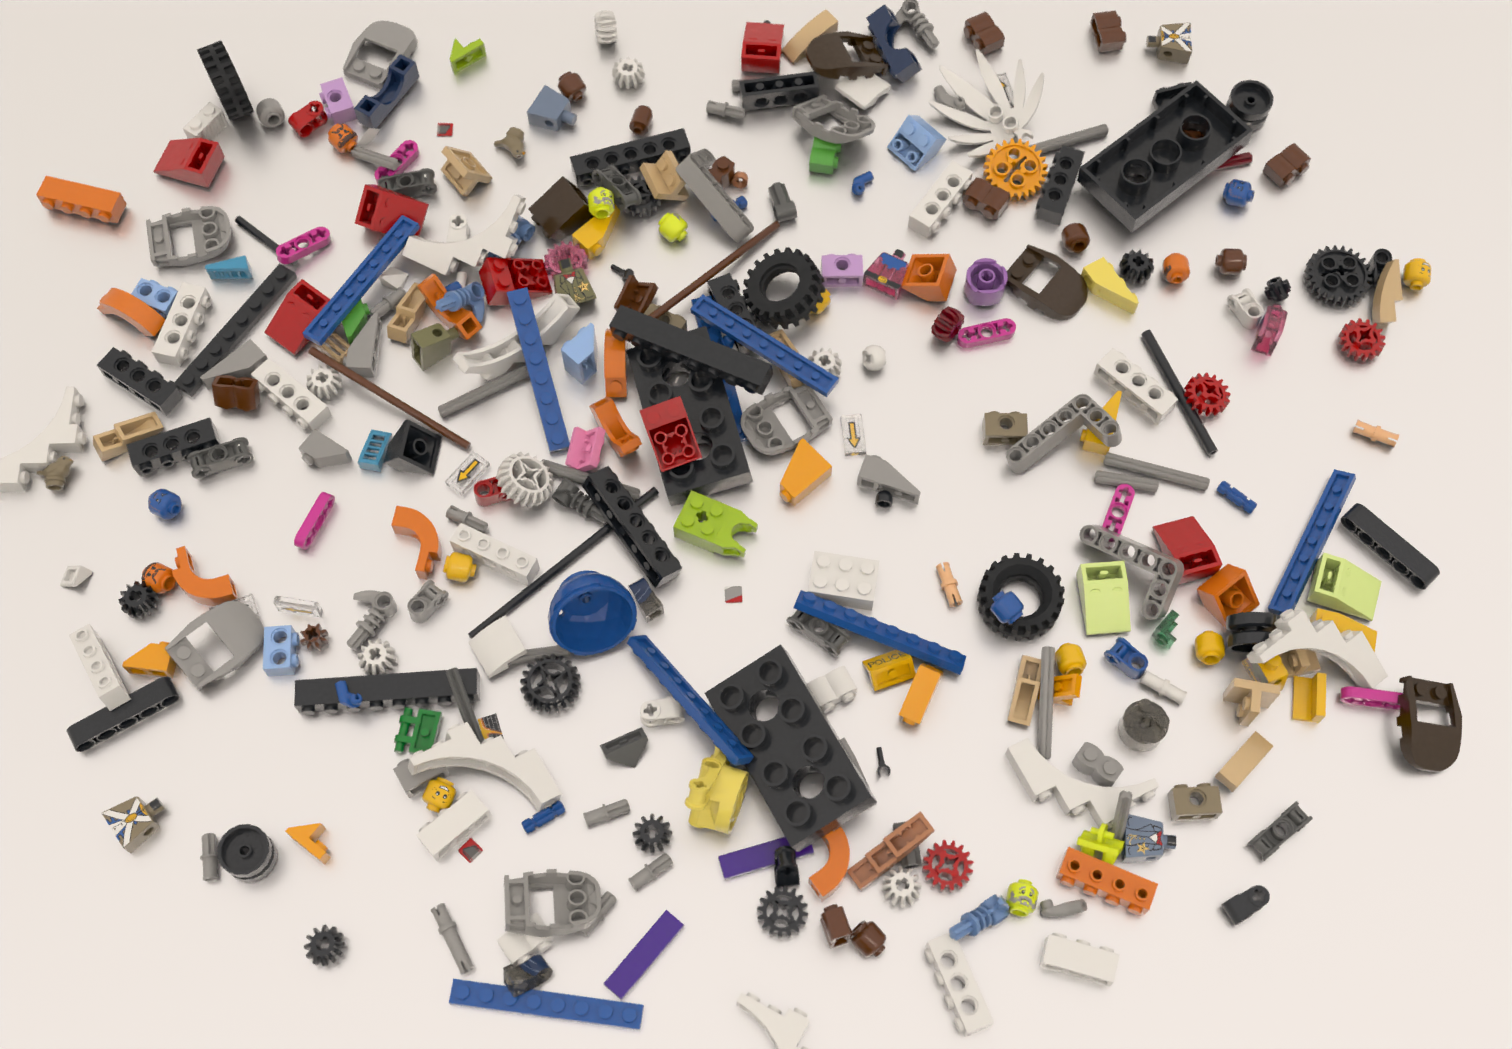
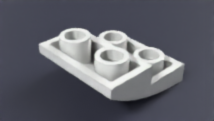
(863, 90)
(497, 646)

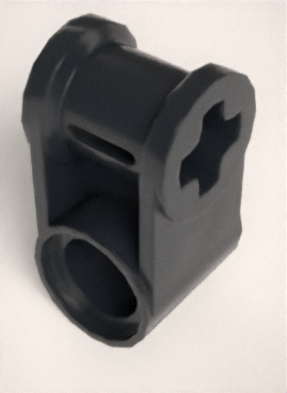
(1377, 267)
(785, 868)
(1243, 906)

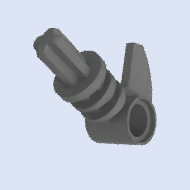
(569, 493)

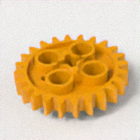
(1029, 180)

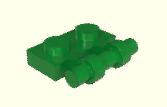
(425, 730)

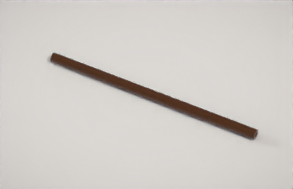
(715, 270)
(389, 398)

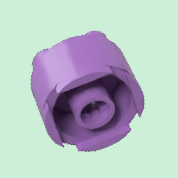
(985, 282)

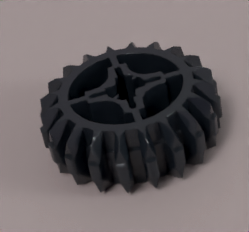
(558, 678)

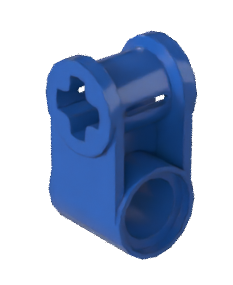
(1123, 655)

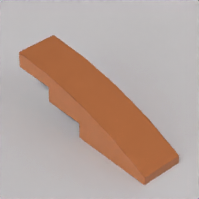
(891, 850)

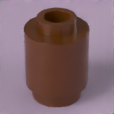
(641, 120)

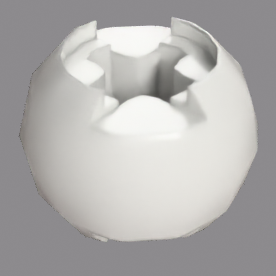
(874, 357)

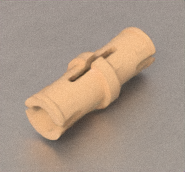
(1376, 433)
(949, 584)

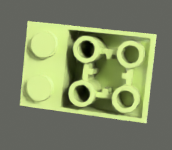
(1344, 587)
(1104, 597)

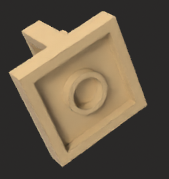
(463, 170)
(664, 179)
(1300, 662)
(1250, 696)

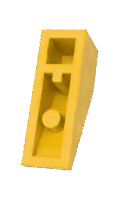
(595, 234)
(1090, 441)
(1345, 623)

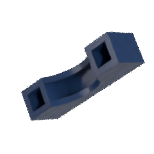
(884, 26)
(400, 78)

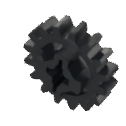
(648, 202)
(793, 903)

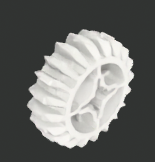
(525, 479)

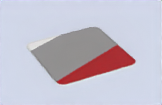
(733, 594)

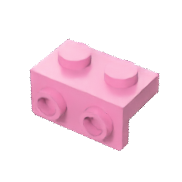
(585, 448)

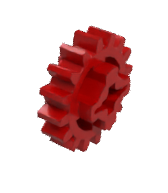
(1367, 348)
(1207, 394)
(943, 857)

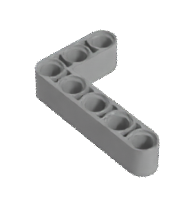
(717, 201)
(1062, 430)
(1140, 560)

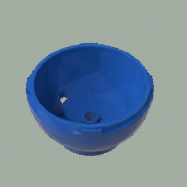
(594, 615)

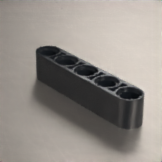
(1390, 546)
(108, 723)

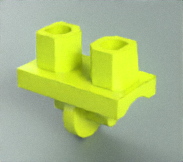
(1101, 841)

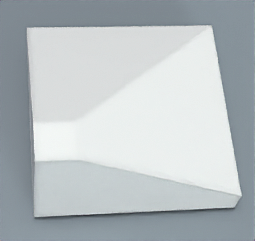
(393, 278)
(74, 576)

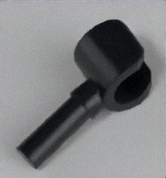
(625, 273)
(881, 762)

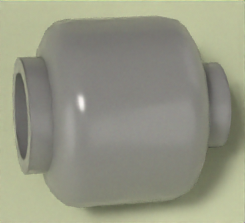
(270, 113)

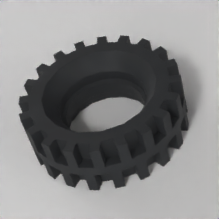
(225, 80)
(796, 305)
(1026, 571)

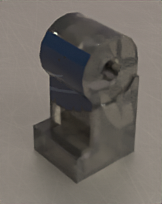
(646, 599)
(526, 975)

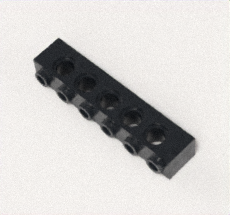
(630, 155)
(632, 526)

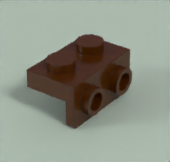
(636, 295)

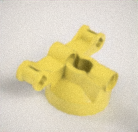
(716, 794)

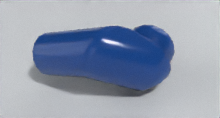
(860, 181)
(345, 697)

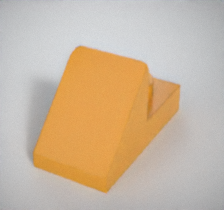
(1066, 688)
(307, 838)

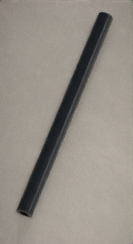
(1179, 392)

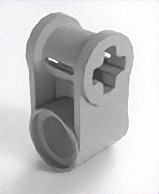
(429, 598)

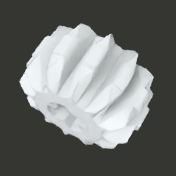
(605, 27)
(628, 73)
(832, 361)
(324, 382)
(376, 649)
(895, 880)

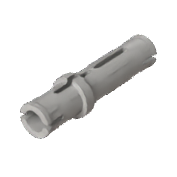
(448, 930)

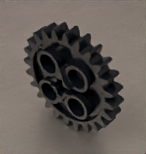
(1338, 275)

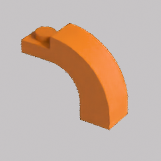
(132, 310)
(462, 320)
(615, 366)
(616, 432)
(415, 524)
(204, 591)
(831, 876)

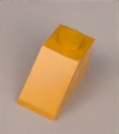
(151, 661)

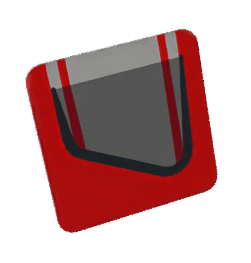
(444, 129)
(470, 850)

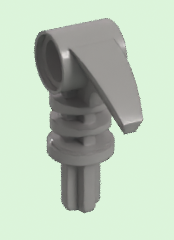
(918, 22)
(376, 615)

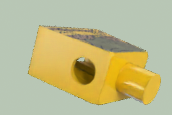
(1269, 672)

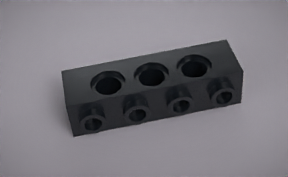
(778, 90)
(1064, 173)
(724, 287)
(113, 368)
(163, 443)

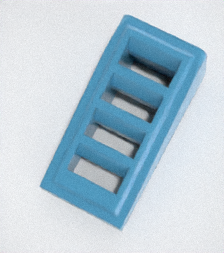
(230, 269)
(377, 464)

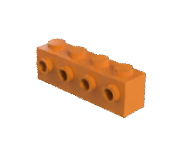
(81, 199)
(1106, 881)

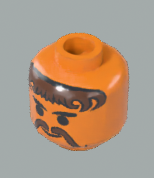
(342, 138)
(1176, 267)
(158, 577)

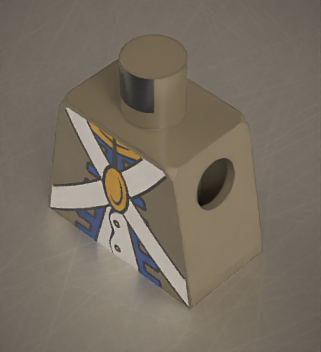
(1172, 42)
(133, 821)

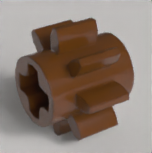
(312, 632)

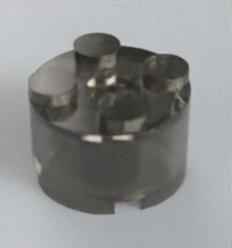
(1151, 716)

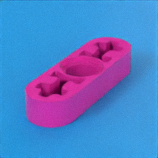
(400, 154)
(297, 252)
(979, 339)
(1125, 506)
(314, 520)
(1370, 697)

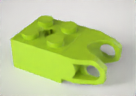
(717, 528)

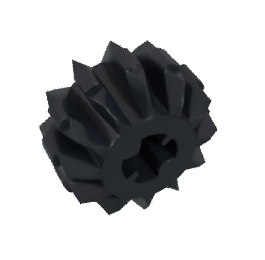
(1136, 266)
(132, 594)
(644, 838)
(324, 954)

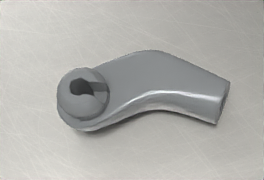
(945, 99)
(1064, 909)

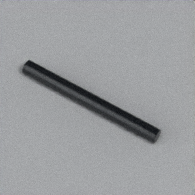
(259, 235)

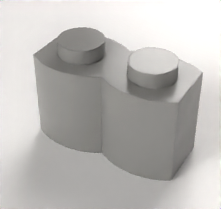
(1101, 768)

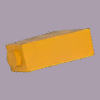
(804, 473)
(920, 693)

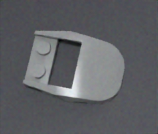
(387, 35)
(854, 125)
(210, 234)
(765, 430)
(237, 629)
(574, 898)

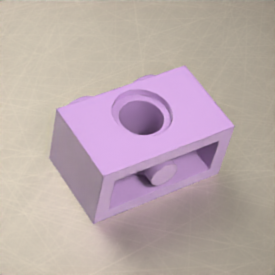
(338, 101)
(834, 277)

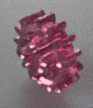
(563, 252)

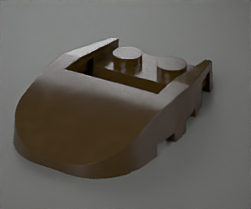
(831, 59)
(1060, 297)
(1428, 744)

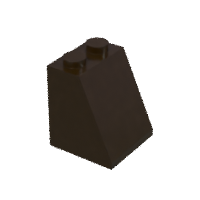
(561, 210)

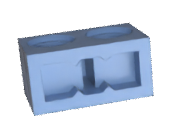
(157, 295)
(275, 651)

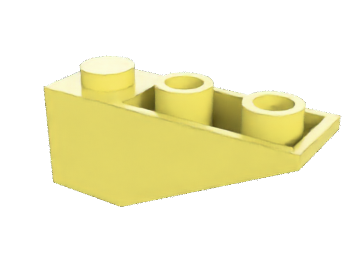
(1106, 284)

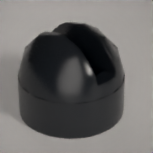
(884, 499)

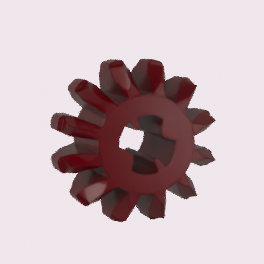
(947, 324)

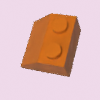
(930, 276)
(1228, 593)

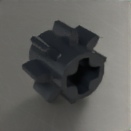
(1277, 289)

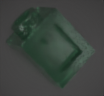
(1162, 632)

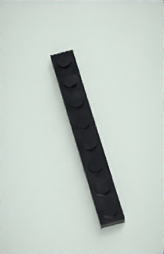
(236, 328)

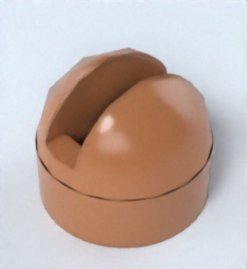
(740, 184)

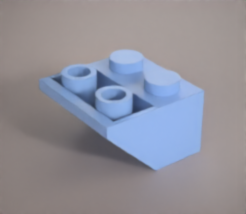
(916, 142)
(581, 354)

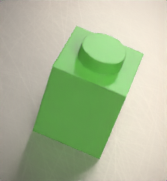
(355, 320)

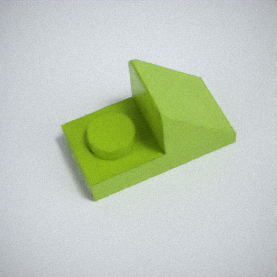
(464, 56)

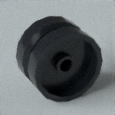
(1251, 102)
(1248, 630)
(234, 848)

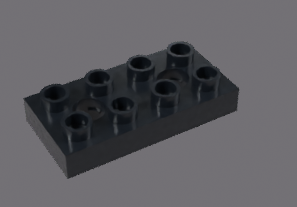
(1164, 155)
(709, 418)
(791, 747)

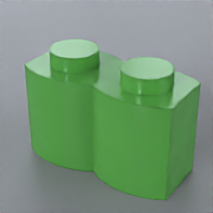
(823, 156)

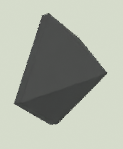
(626, 748)

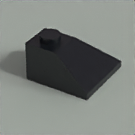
(413, 449)

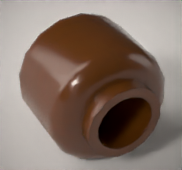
(572, 86)
(1075, 237)
(1231, 261)
(868, 938)

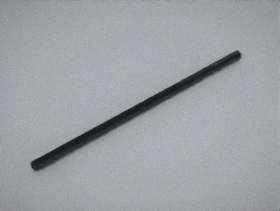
(510, 605)

